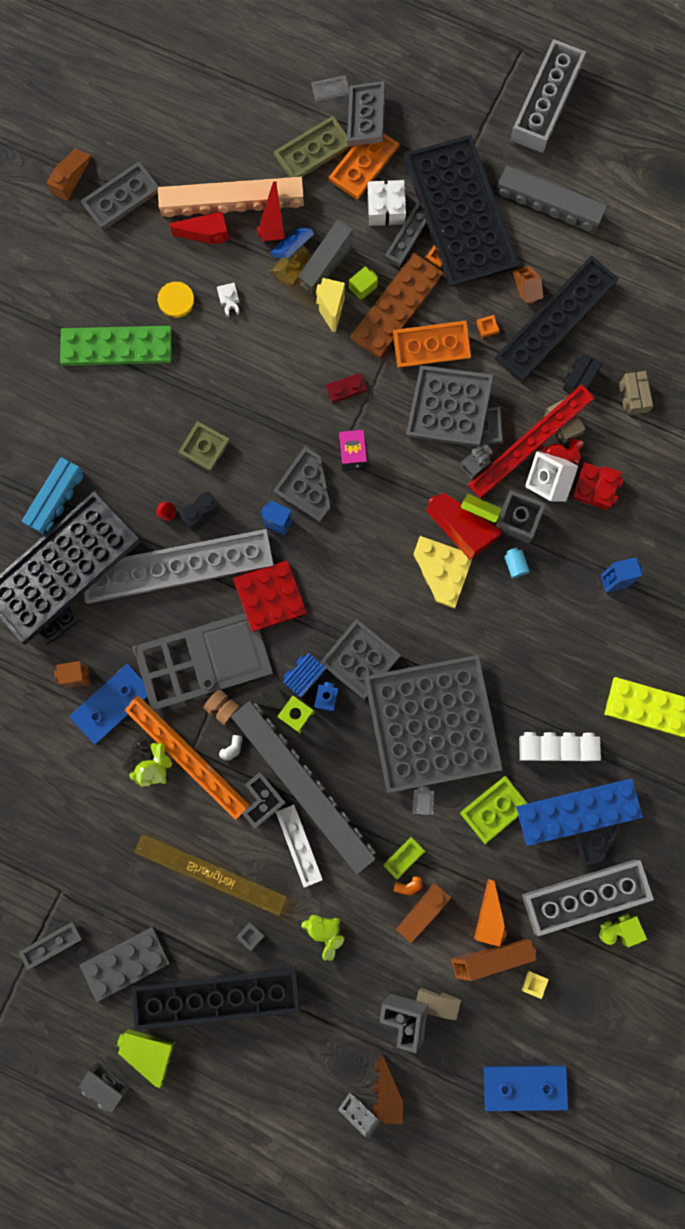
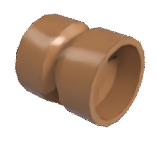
(221, 706)

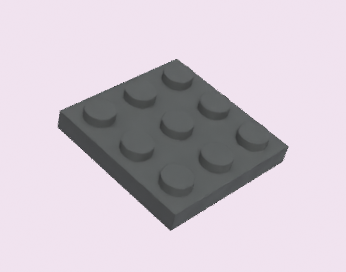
(359, 655)

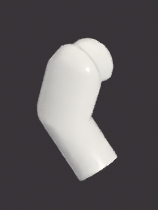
(233, 750)

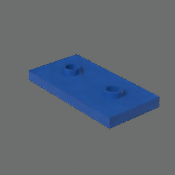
(107, 705)
(525, 1088)

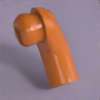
(409, 889)

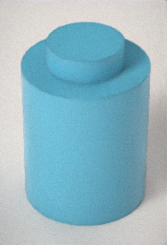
(516, 563)

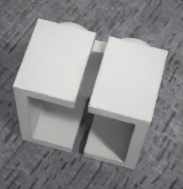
(386, 199)

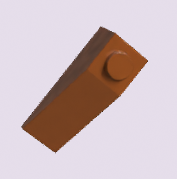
(67, 174)
(423, 912)

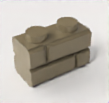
(636, 393)

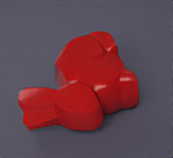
(571, 454)

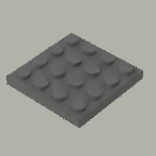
(450, 406)

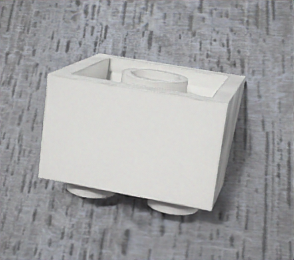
(551, 477)

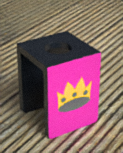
(352, 450)

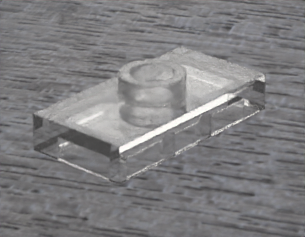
(330, 88)

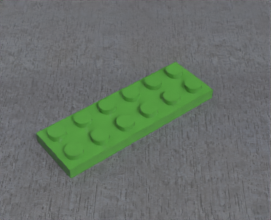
(116, 345)

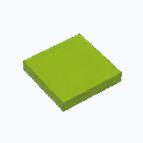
(481, 508)

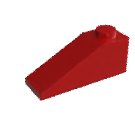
(271, 220)
(204, 229)

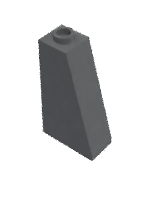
(326, 257)

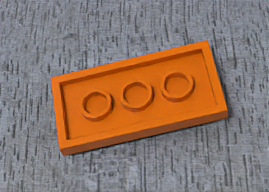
(362, 166)
(431, 344)

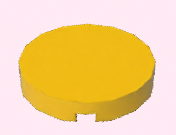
(175, 299)

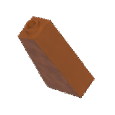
(493, 960)

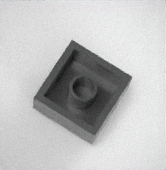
(520, 516)

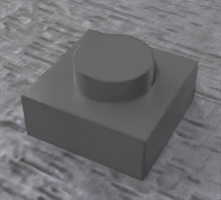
(250, 936)

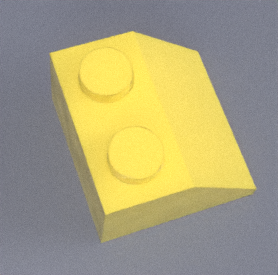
(330, 300)

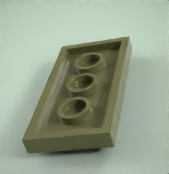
(312, 148)

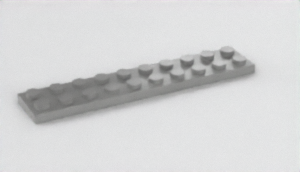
(183, 566)

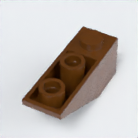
(390, 1102)

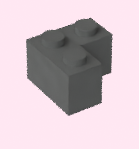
(267, 801)
(407, 1016)

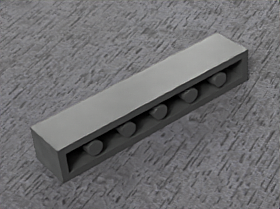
(550, 199)

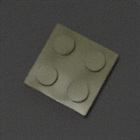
(204, 446)

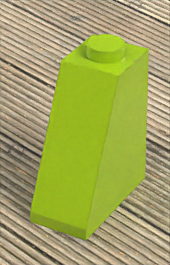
(146, 1054)

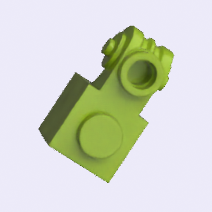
(626, 927)

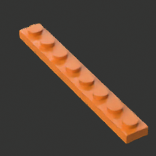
(187, 757)

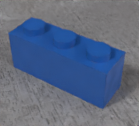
(621, 574)

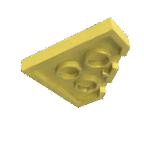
(442, 569)

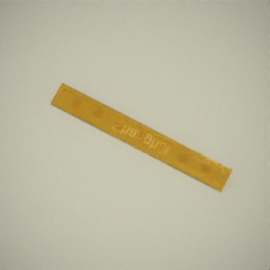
(210, 874)

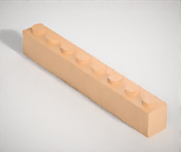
(228, 196)

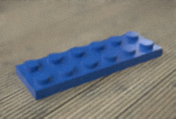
(579, 812)

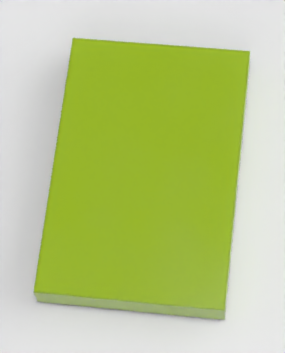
(493, 810)

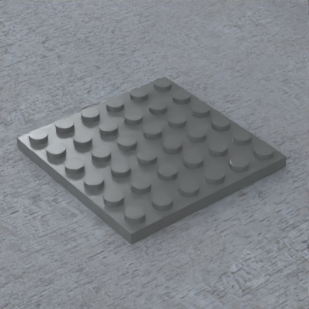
(432, 723)

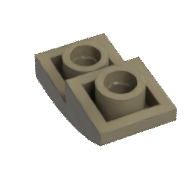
(440, 1005)

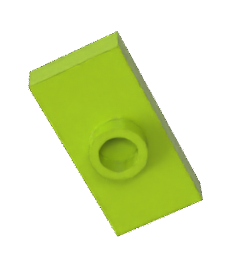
(403, 857)

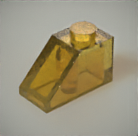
(288, 269)

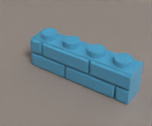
(53, 496)

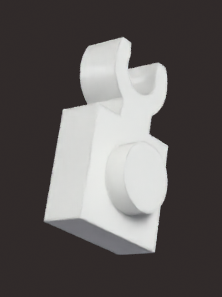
(228, 297)

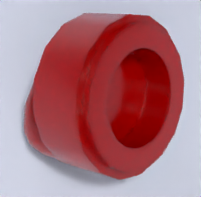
(166, 511)

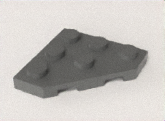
(305, 485)

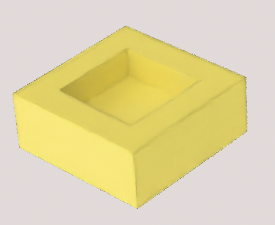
(534, 984)

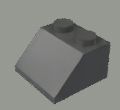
(103, 1087)

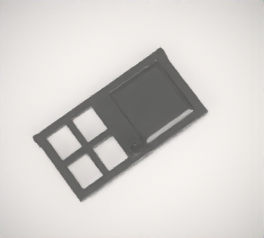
(220, 652)

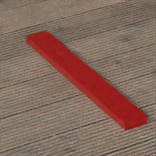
(531, 441)

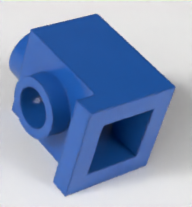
(326, 704)

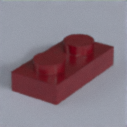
(346, 388)

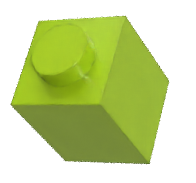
(363, 283)

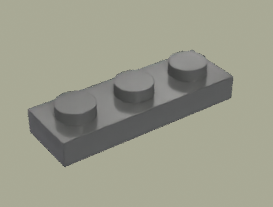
(50, 945)

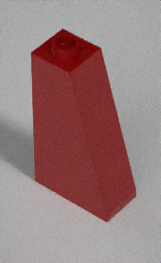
(464, 528)

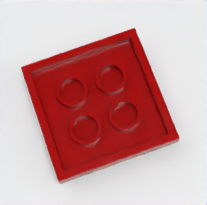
(269, 596)

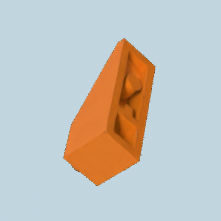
(490, 923)

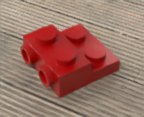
(597, 486)

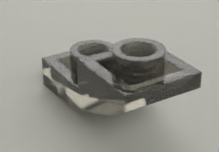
(140, 752)

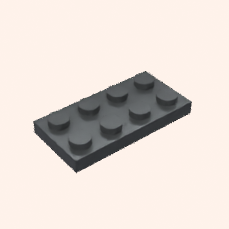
(366, 113)
(120, 196)
(124, 964)

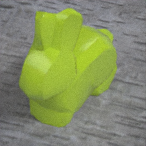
(152, 770)
(325, 931)

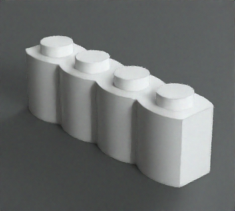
(559, 747)

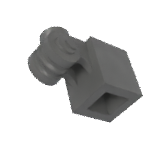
(476, 461)

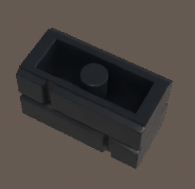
(584, 373)

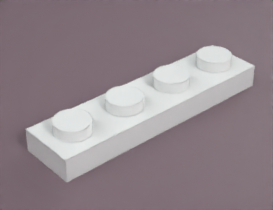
(299, 846)

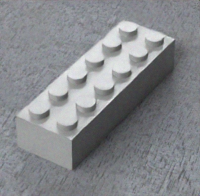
(547, 96)
(587, 897)

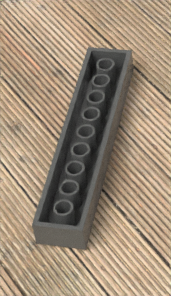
(303, 788)

